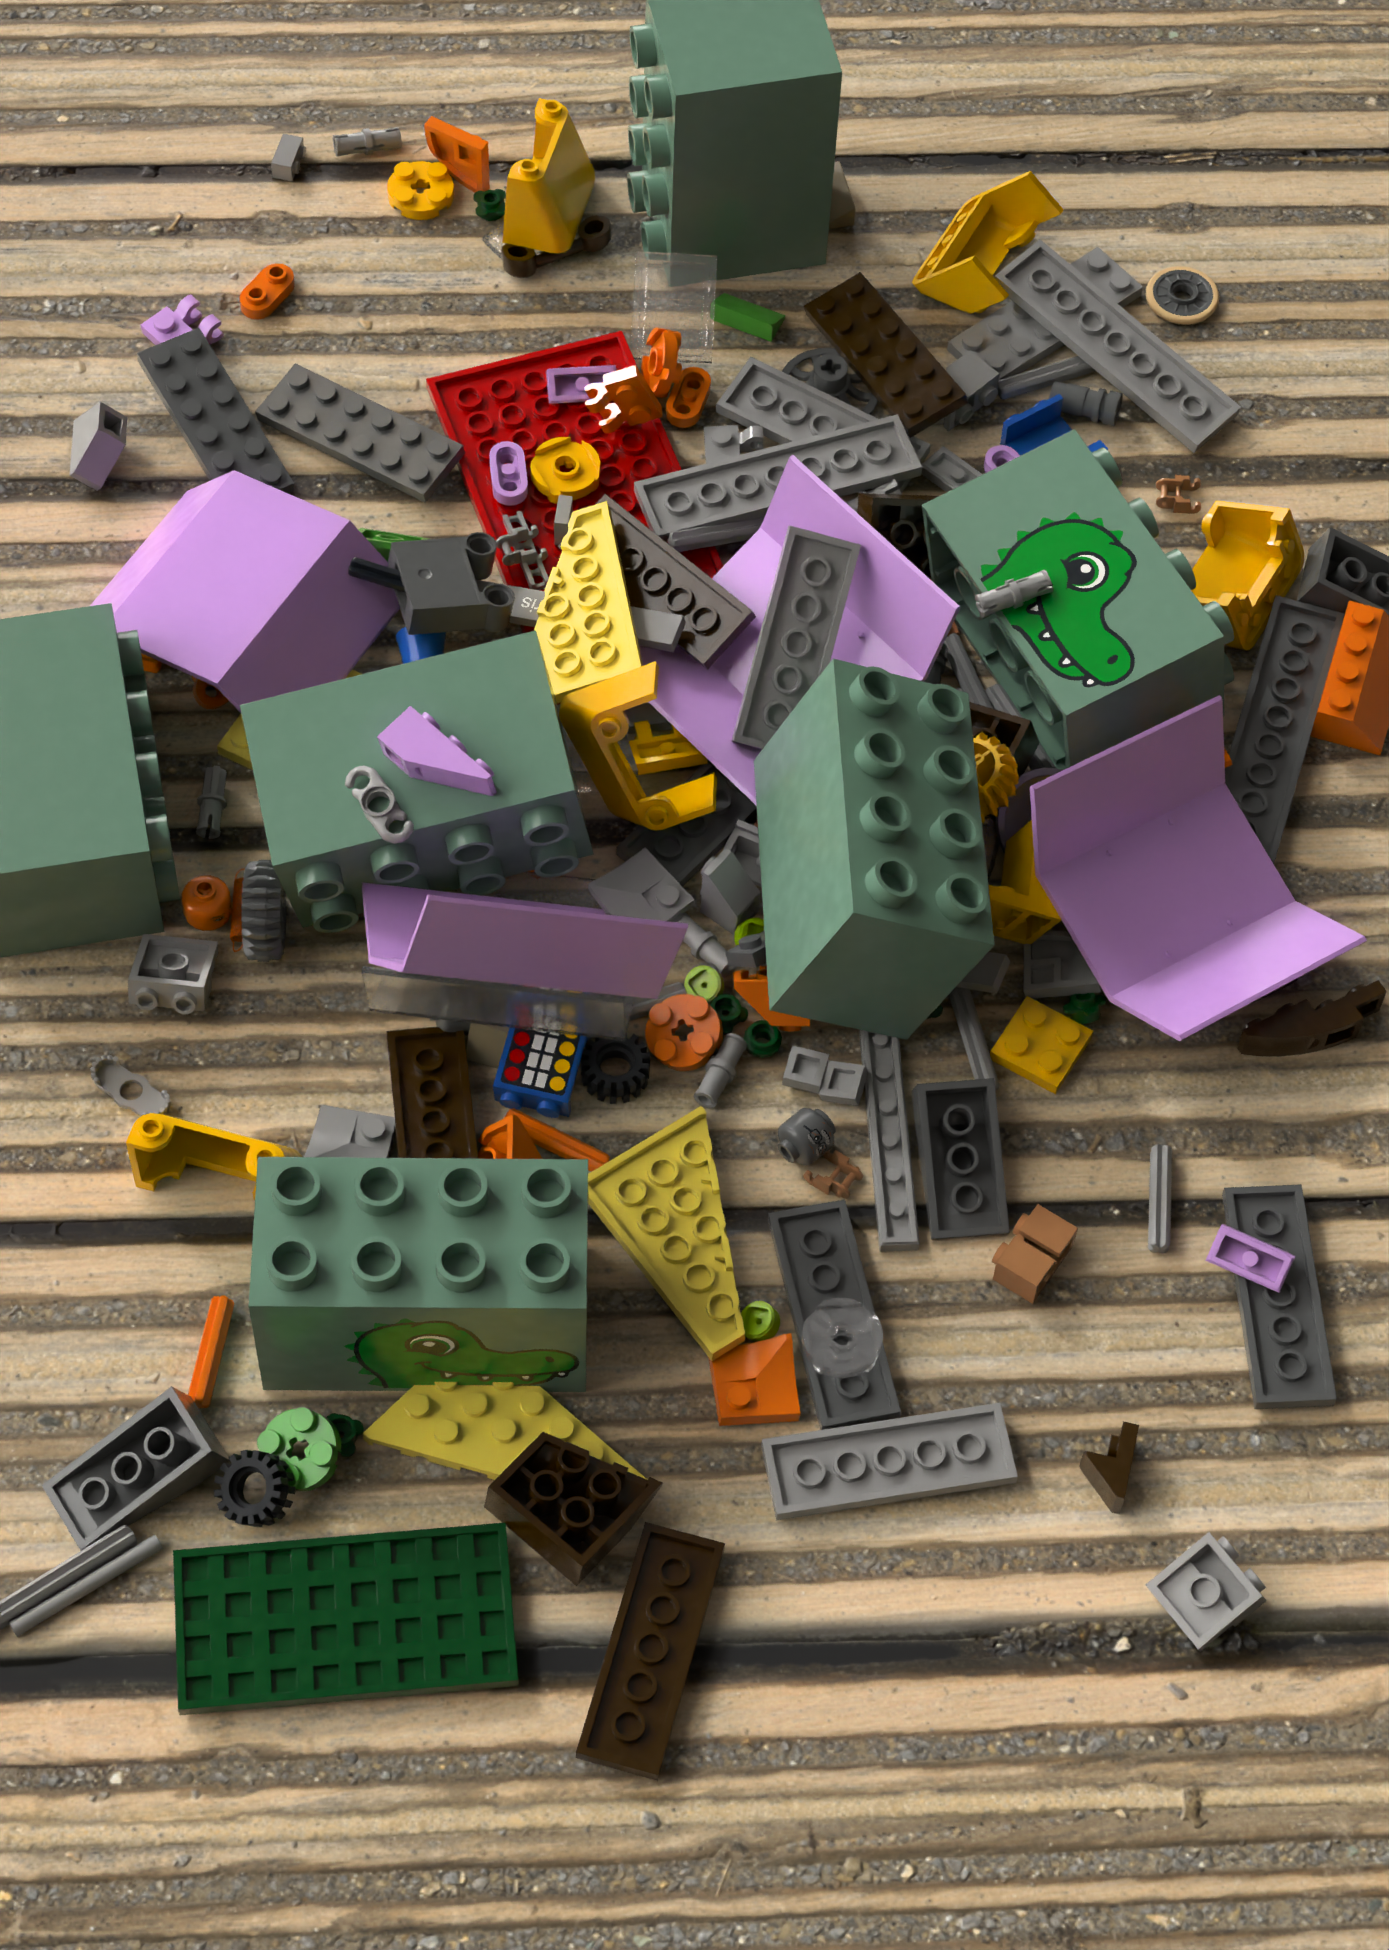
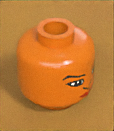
(206, 903)

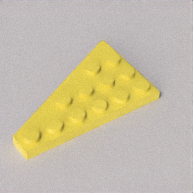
(586, 607)
(670, 1220)
(480, 1426)

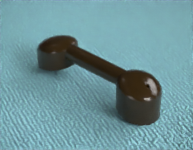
(522, 262)

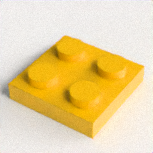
(1041, 1044)

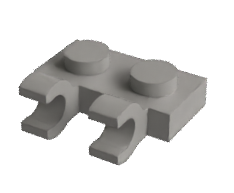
(727, 442)

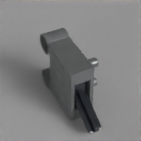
(439, 584)

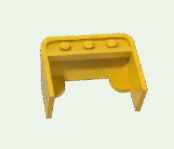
(978, 240)
(596, 723)

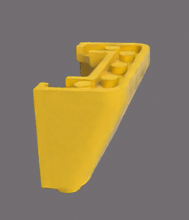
(552, 188)
(1247, 563)
(164, 1144)

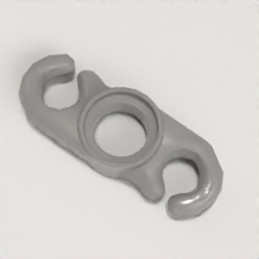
(383, 819)

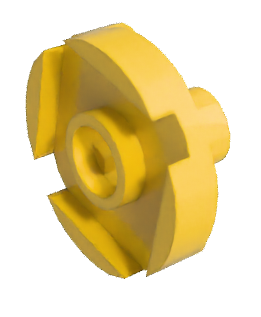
(420, 174)
(561, 451)

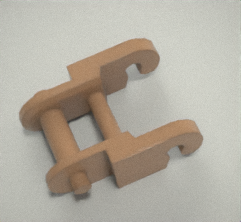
(1177, 502)
(828, 1184)

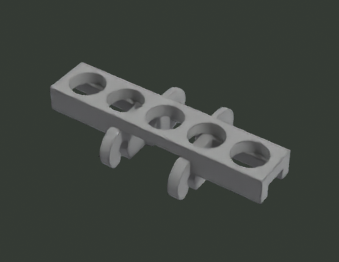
(520, 555)

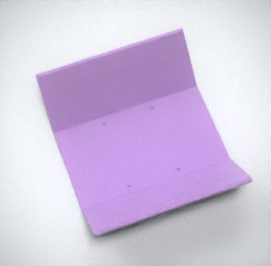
(251, 591)
(889, 620)
(1172, 880)
(517, 941)

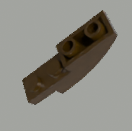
(1303, 1030)

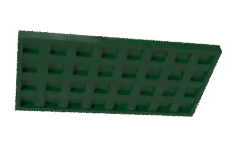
(343, 1618)

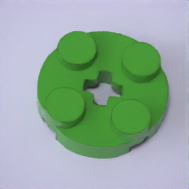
(321, 1453)

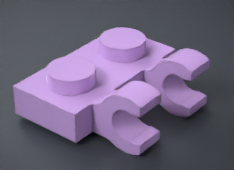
(171, 324)

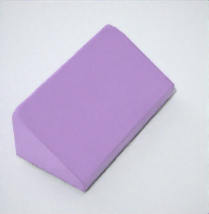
(569, 384)
(1250, 1258)

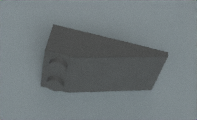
(1344, 571)
(961, 1158)
(136, 1468)

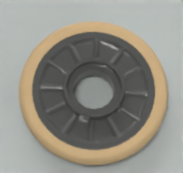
(1197, 284)

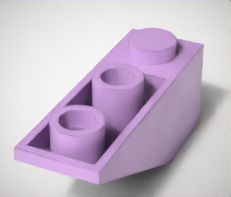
(428, 755)

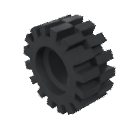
(610, 1085)
(233, 1484)

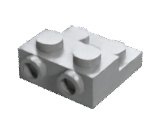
(172, 973)
(1207, 1590)

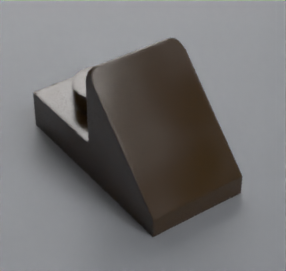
(1111, 1473)

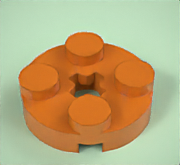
(661, 366)
(700, 1044)

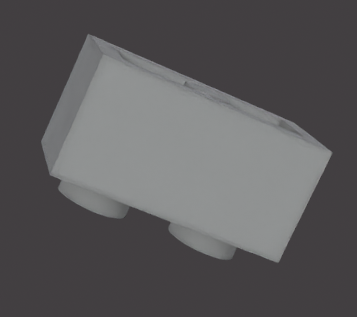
(288, 157)

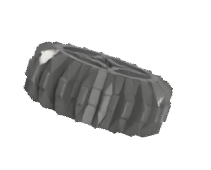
(263, 912)

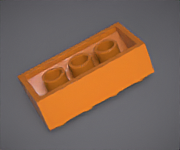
(1357, 684)

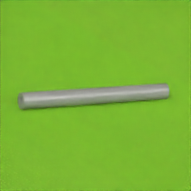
(85, 1585)

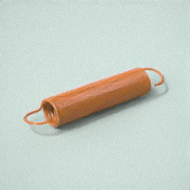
(236, 923)

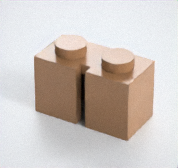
(1033, 1253)

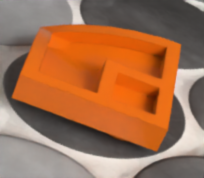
(460, 152)
(756, 1383)

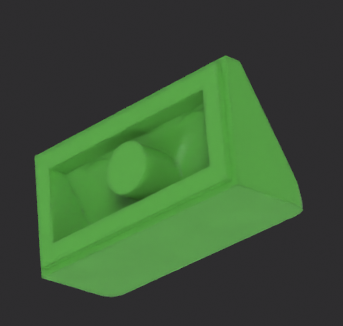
(747, 317)

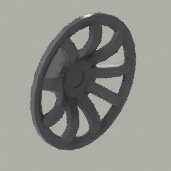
(830, 376)

